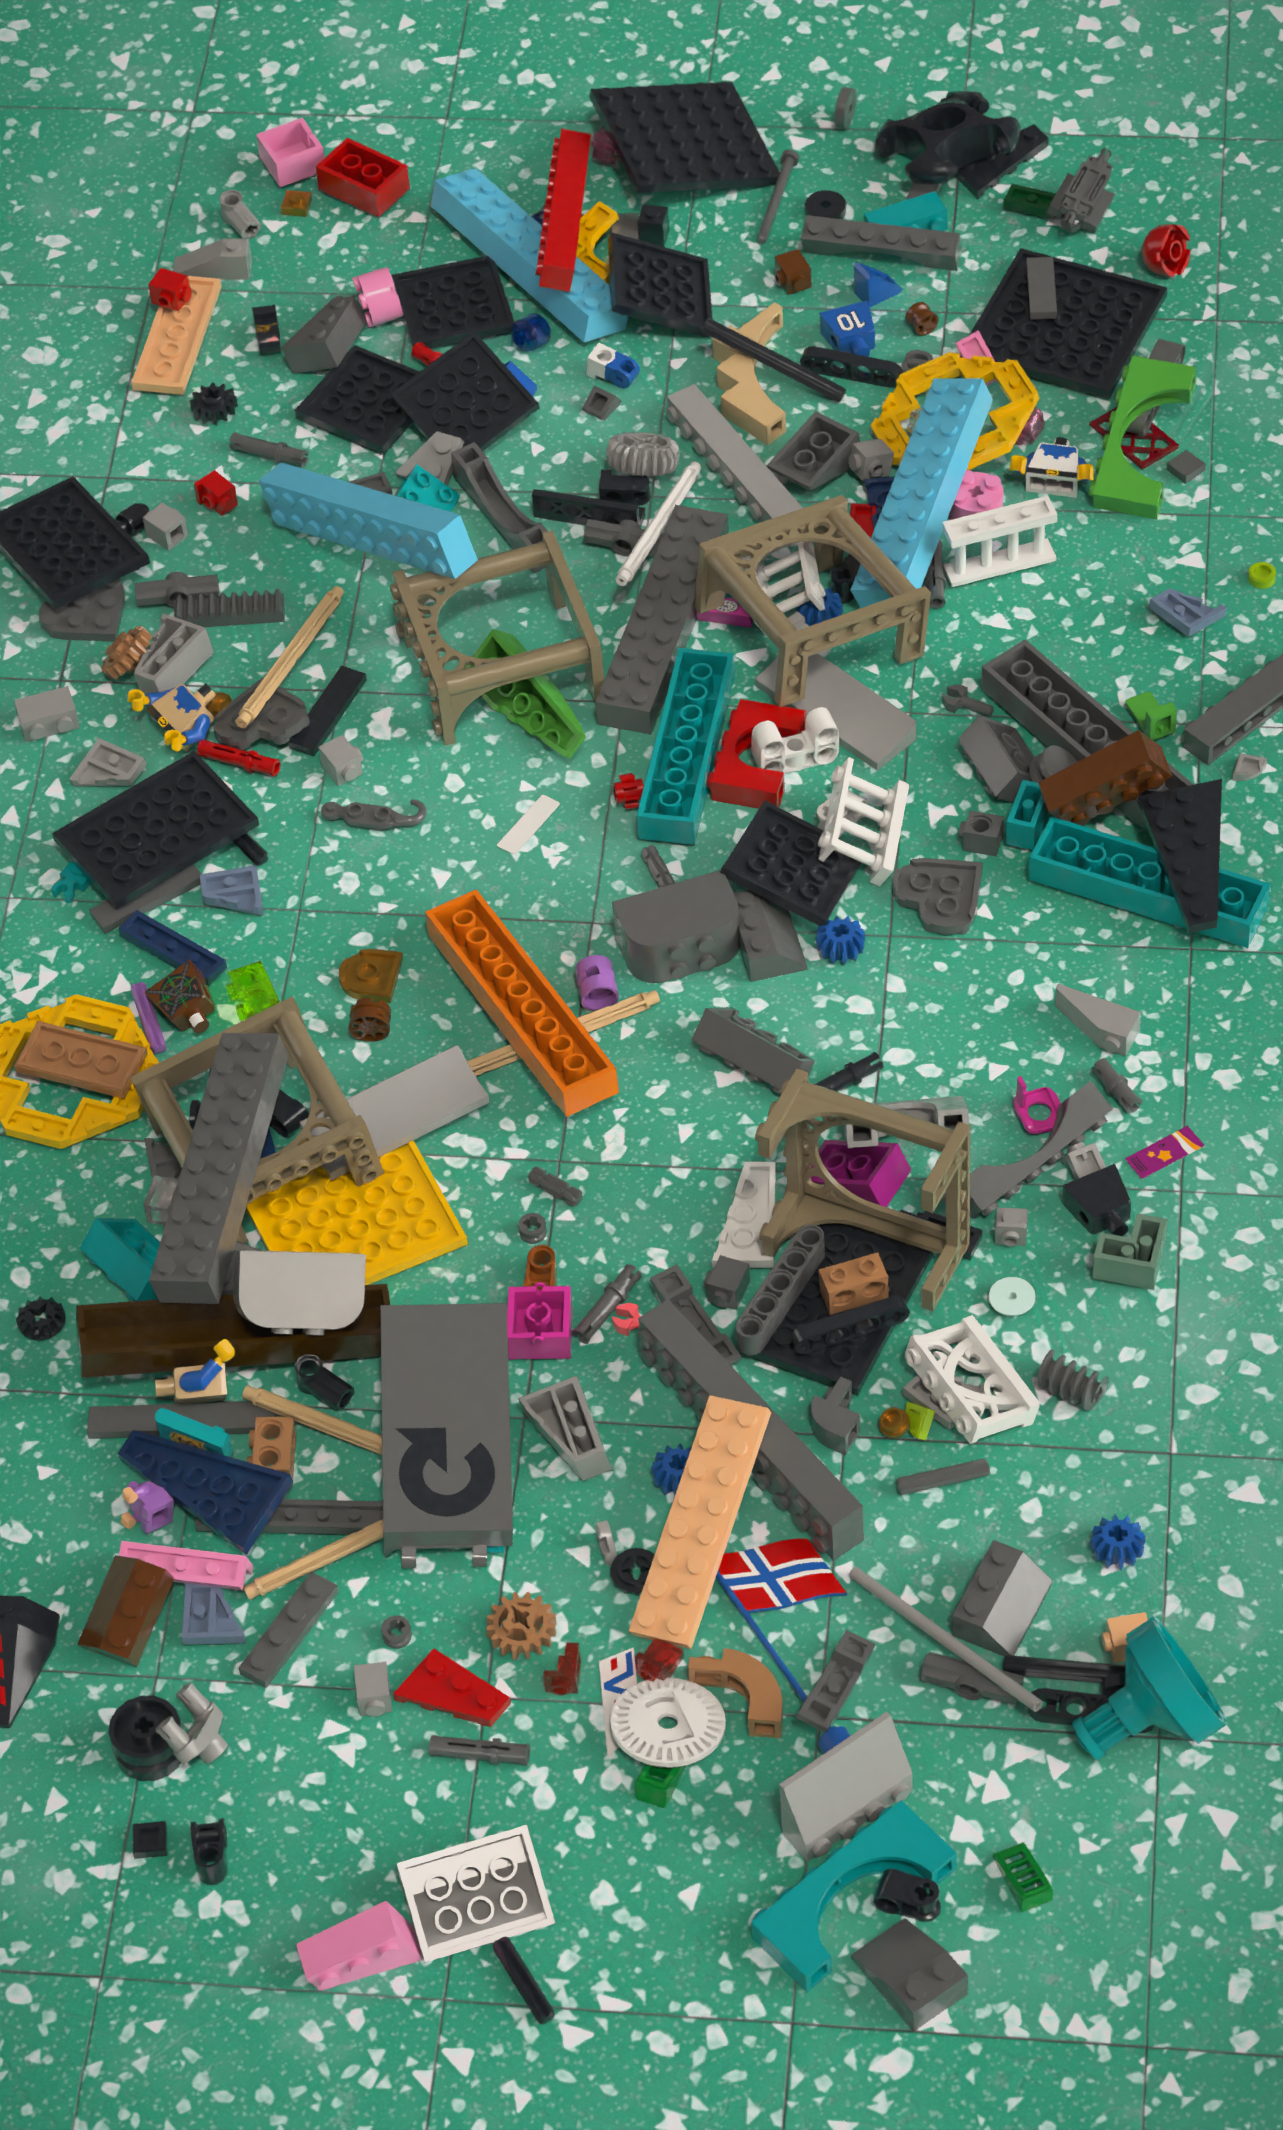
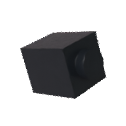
(653, 224)

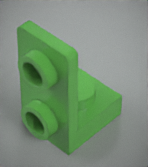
(1152, 718)

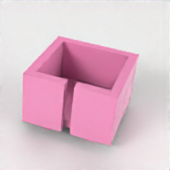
(290, 152)

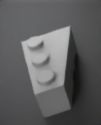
(173, 655)
(568, 1426)

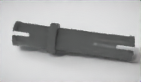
(279, 452)
(935, 574)
(614, 1294)
(492, 1751)

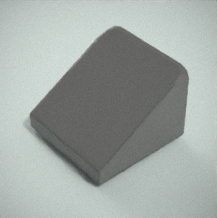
(601, 403)

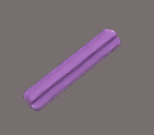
(148, 1018)

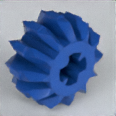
(832, 609)
(840, 939)
(669, 1468)
(1117, 1541)

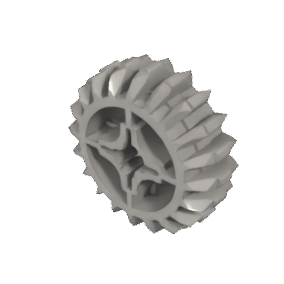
(642, 454)

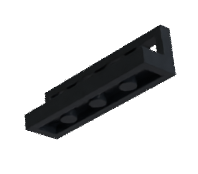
(579, 509)

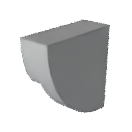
(1248, 767)
(606, 1542)

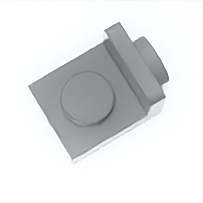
(1083, 1159)
(1011, 1227)

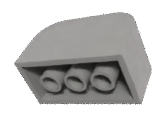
(299, 1289)

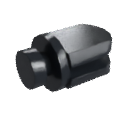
(132, 518)

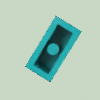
(1026, 816)

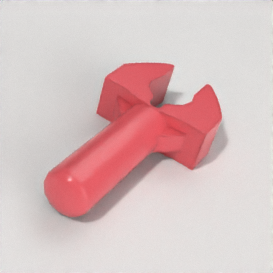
(625, 1326)

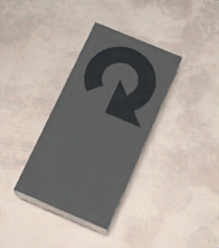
(445, 1429)

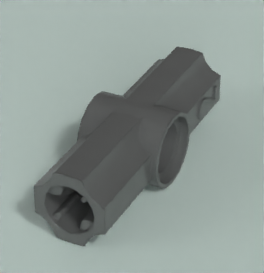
(619, 537)
(176, 585)
(965, 1679)

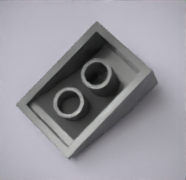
(815, 452)
(912, 1973)

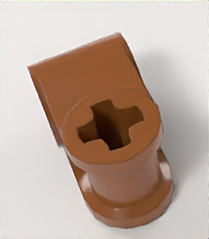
(546, 1273)

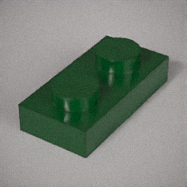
(1028, 200)

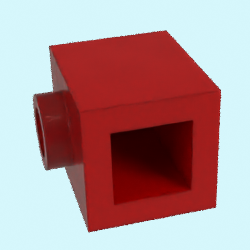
(169, 289)

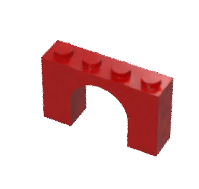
(736, 781)

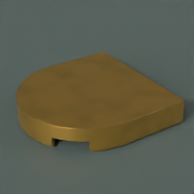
(371, 974)

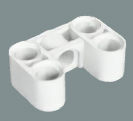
(810, 748)

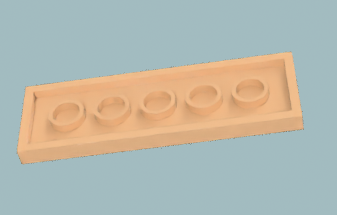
(176, 340)

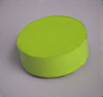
(1262, 575)

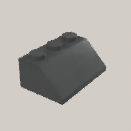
(999, 756)
(767, 938)
(1001, 1600)

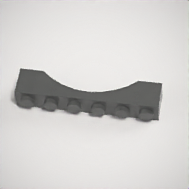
(925, 246)
(478, 478)
(1074, 1116)

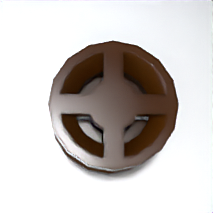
(921, 318)

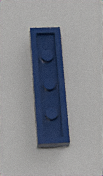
(170, 945)

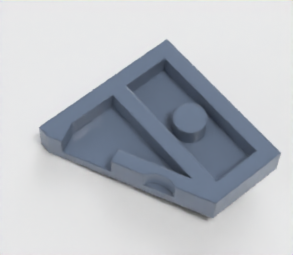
(1185, 611)
(208, 1617)

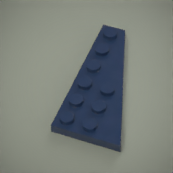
(217, 1489)

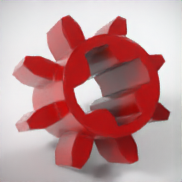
(628, 790)

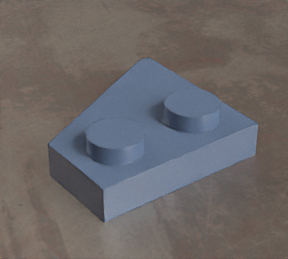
(233, 889)

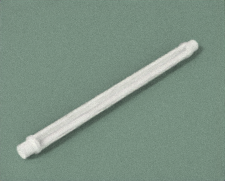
(658, 524)

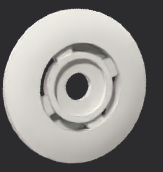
(694, 1708)

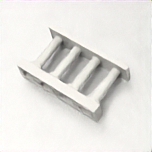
(996, 523)
(808, 574)
(889, 821)

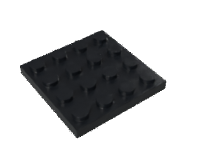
(659, 284)
(453, 301)
(466, 395)
(357, 400)
(782, 864)

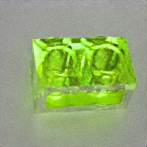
(251, 990)

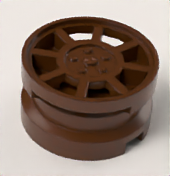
(370, 1019)

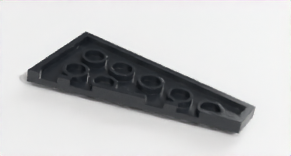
(1187, 841)

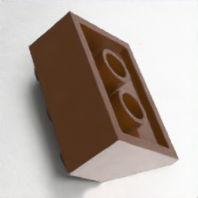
(126, 1609)

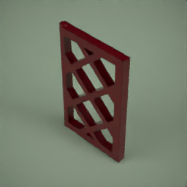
(1155, 453)

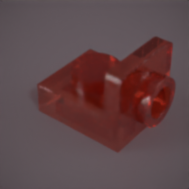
(658, 1660)
(568, 1675)

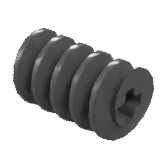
(1071, 1383)

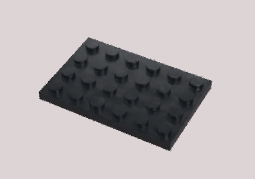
(67, 543)
(155, 829)
(856, 1356)

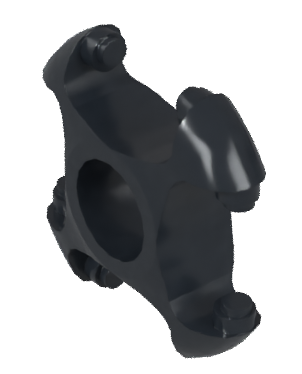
(947, 137)

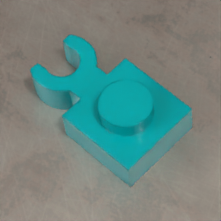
(71, 880)

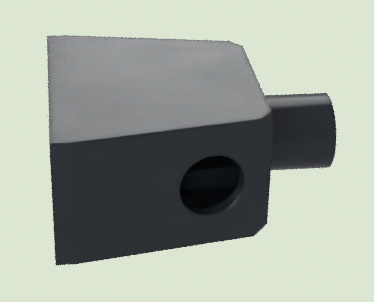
(1099, 1201)

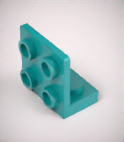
(427, 490)

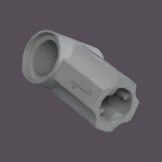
(238, 215)

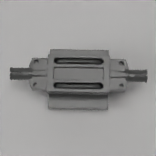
(1083, 197)

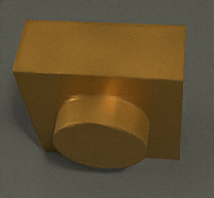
(296, 203)

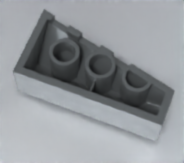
(749, 1048)

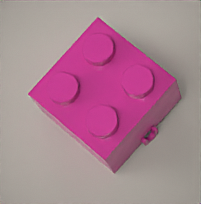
(539, 1322)

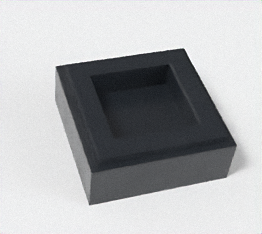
(150, 1840)

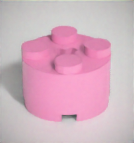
(378, 296)
(977, 494)

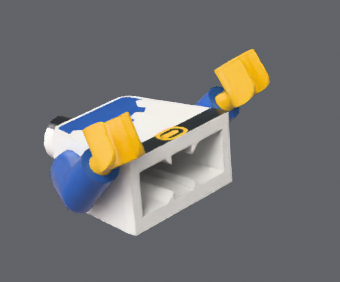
(1053, 469)

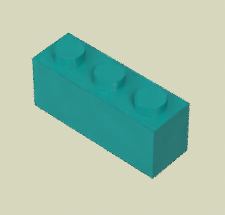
(918, 212)

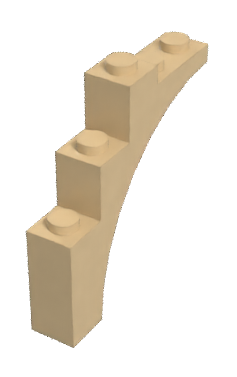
(743, 399)

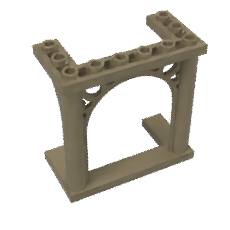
(832, 531)
(462, 685)
(306, 1152)
(832, 1203)

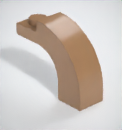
(748, 1678)

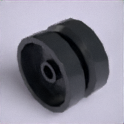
(136, 1744)

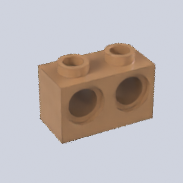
(853, 1283)
(275, 1451)

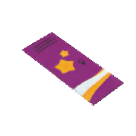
(1164, 1152)

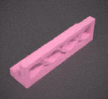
(193, 1565)

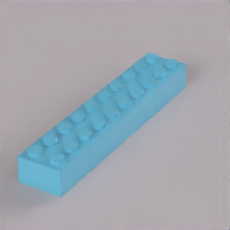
(512, 241)
(927, 481)
(368, 520)

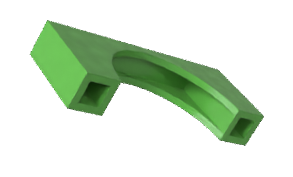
(1145, 386)

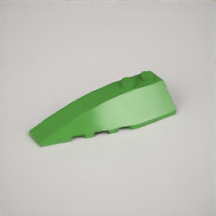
(532, 701)

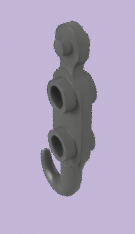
(372, 815)

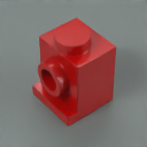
(216, 493)

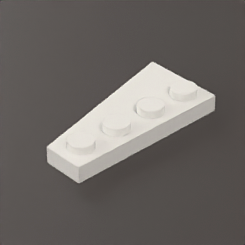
(746, 1216)

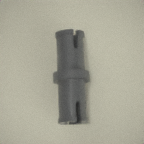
(1116, 1085)

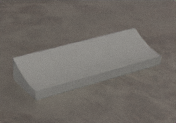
(865, 721)
(412, 1104)

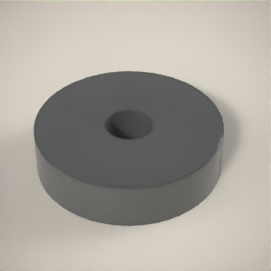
(845, 108)

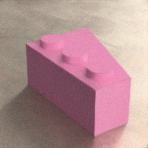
(359, 1947)

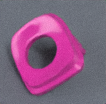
(1024, 1100)

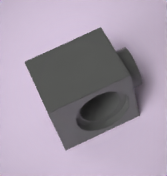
(982, 833)

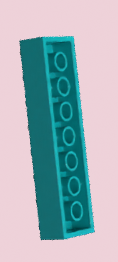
(686, 746)
(1134, 880)

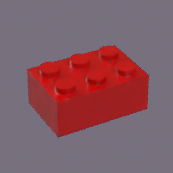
(362, 177)

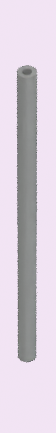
(946, 1639)

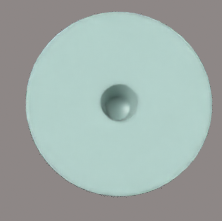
(1012, 1296)

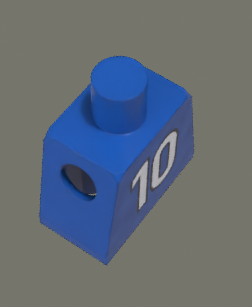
(849, 328)

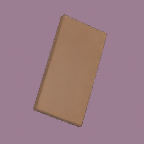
(80, 1059)

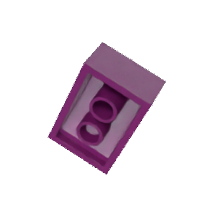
(865, 1171)

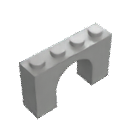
(940, 1111)

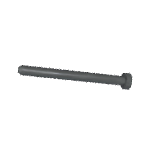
(789, 159)

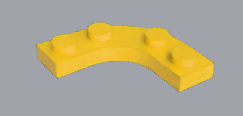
(592, 226)

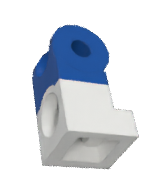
(611, 366)

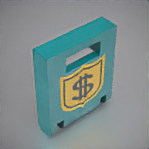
(192, 1433)

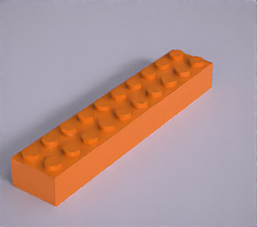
(522, 1003)

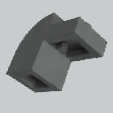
(831, 1421)

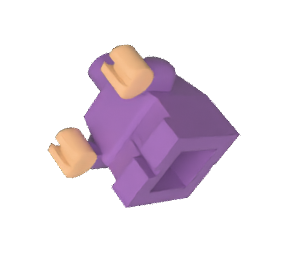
(149, 1504)

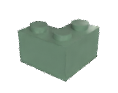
(1133, 1259)

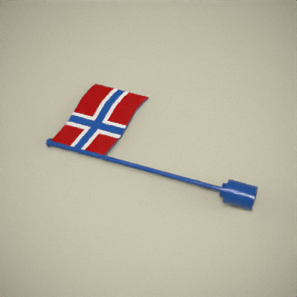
(775, 1579)

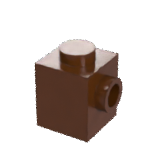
(792, 272)

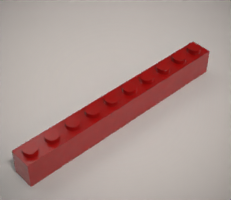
(563, 210)

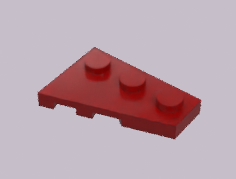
(453, 1689)

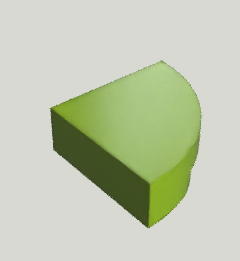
(919, 1419)

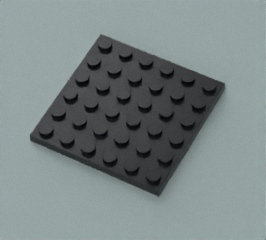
(684, 137)
(1095, 327)

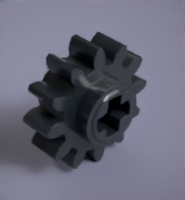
(213, 403)

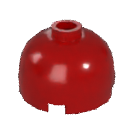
(1166, 250)

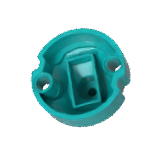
(1158, 1691)

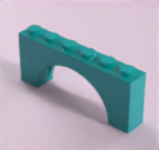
(791, 1924)

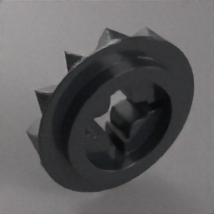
(44, 1327)
(623, 1565)

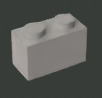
(46, 714)

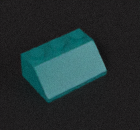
(125, 1253)

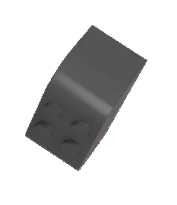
(678, 928)

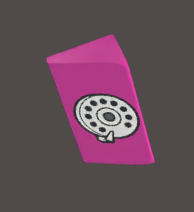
(731, 614)

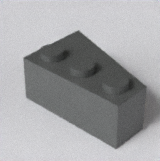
(325, 336)

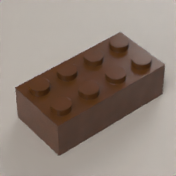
(1106, 779)

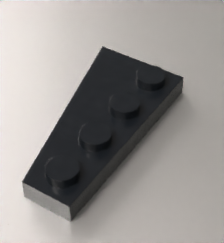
(987, 171)

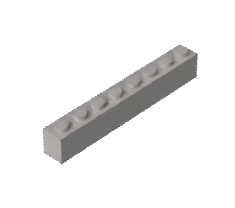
(729, 455)

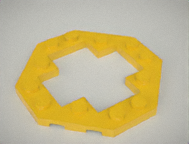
(1007, 420)
(91, 1115)

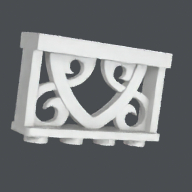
(958, 1402)

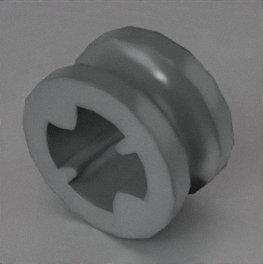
(535, 1236)
(390, 1639)

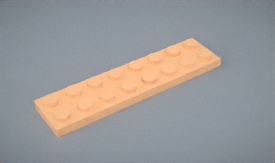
(700, 1522)

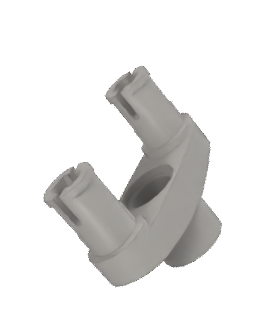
(203, 1734)

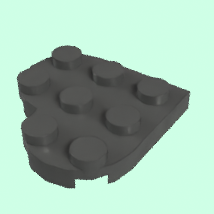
(88, 617)
(277, 721)
(941, 891)

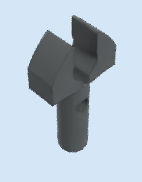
(962, 700)

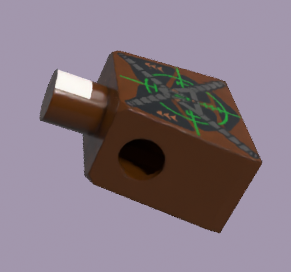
(184, 998)

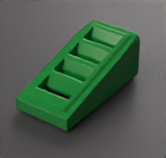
(656, 1790)
(1025, 1899)

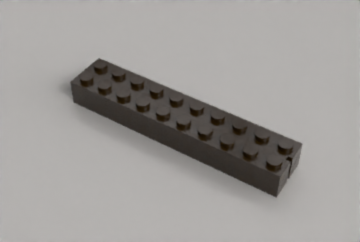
(166, 1336)

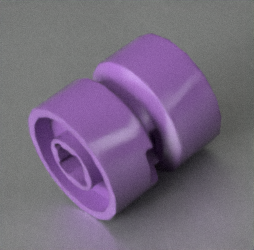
(596, 982)

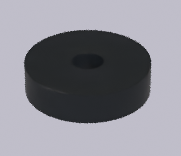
(826, 204)

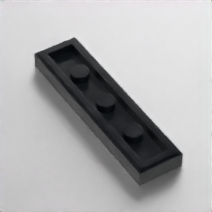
(328, 710)

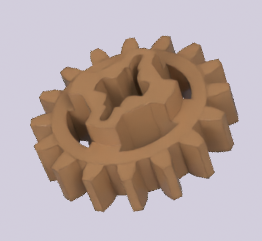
(126, 652)
(521, 1624)

